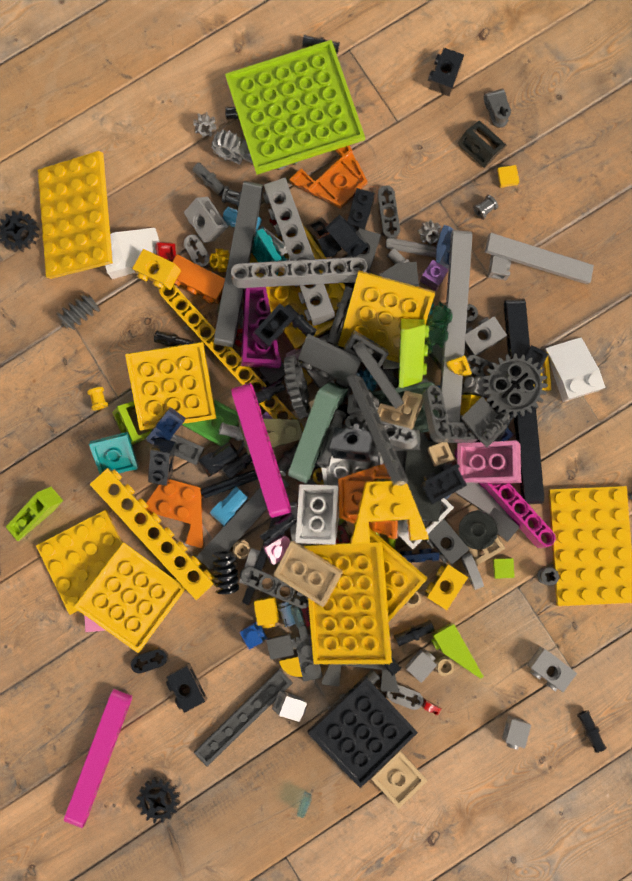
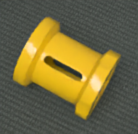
(97, 398)

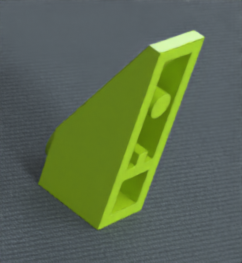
(34, 512)
(452, 645)

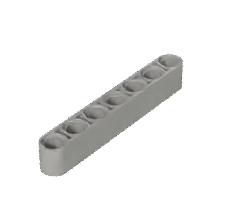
(289, 268)

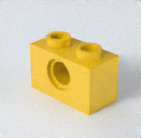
(149, 262)
(455, 580)
(266, 611)

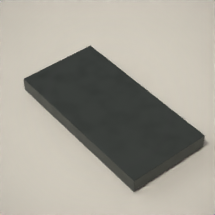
(418, 465)

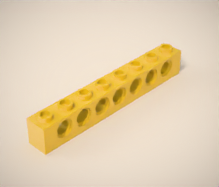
(102, 487)

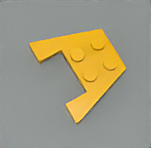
(384, 503)

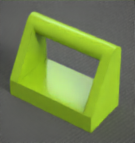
(125, 424)

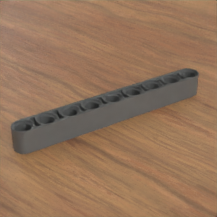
(240, 253)

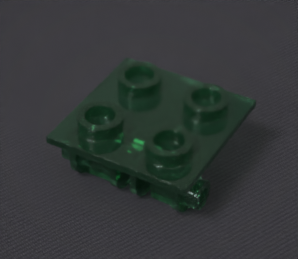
(444, 317)

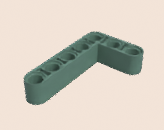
(326, 402)

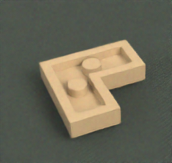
(405, 414)

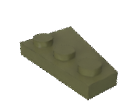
(279, 431)

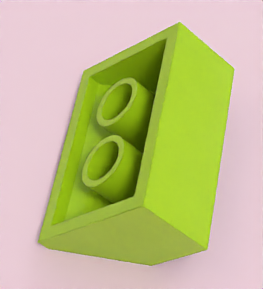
(412, 351)

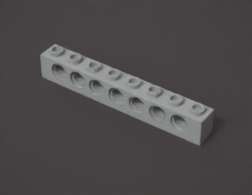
(280, 191)

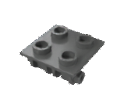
(485, 421)

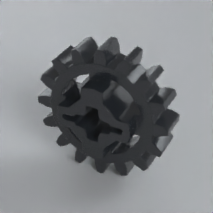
(21, 233)
(151, 795)

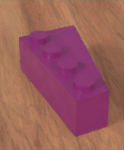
(255, 311)

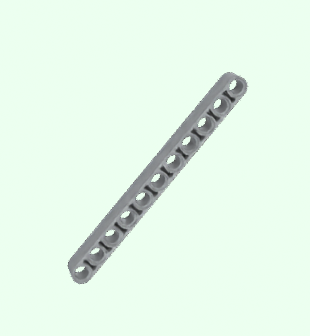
(458, 302)

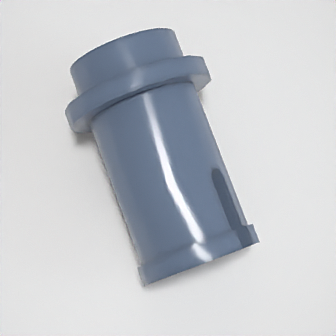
(286, 614)

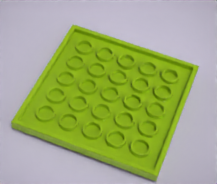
(294, 107)

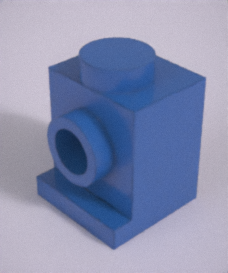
(253, 635)

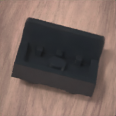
(443, 484)

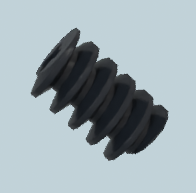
(227, 572)

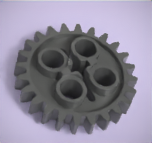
(502, 373)
(296, 386)

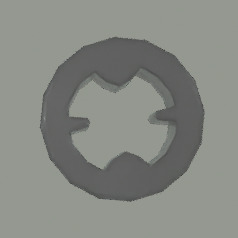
(475, 312)

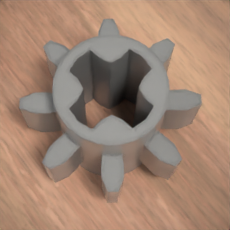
(204, 124)
(430, 232)

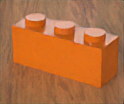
(199, 280)

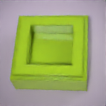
(503, 568)

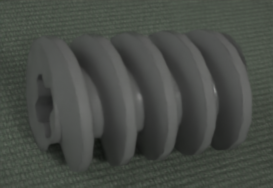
(78, 311)

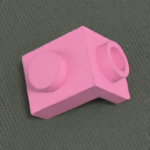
(276, 549)

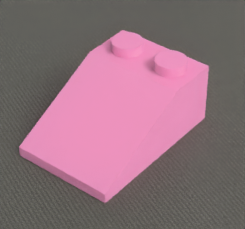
(490, 465)

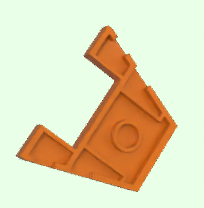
(337, 183)
(350, 494)
(179, 503)

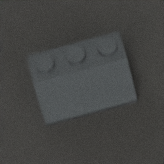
(328, 360)

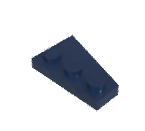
(425, 554)

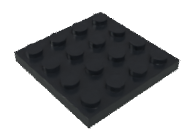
(362, 732)

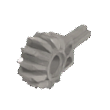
(230, 147)

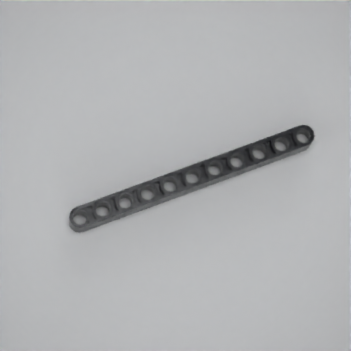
(525, 427)

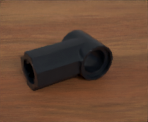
(214, 461)

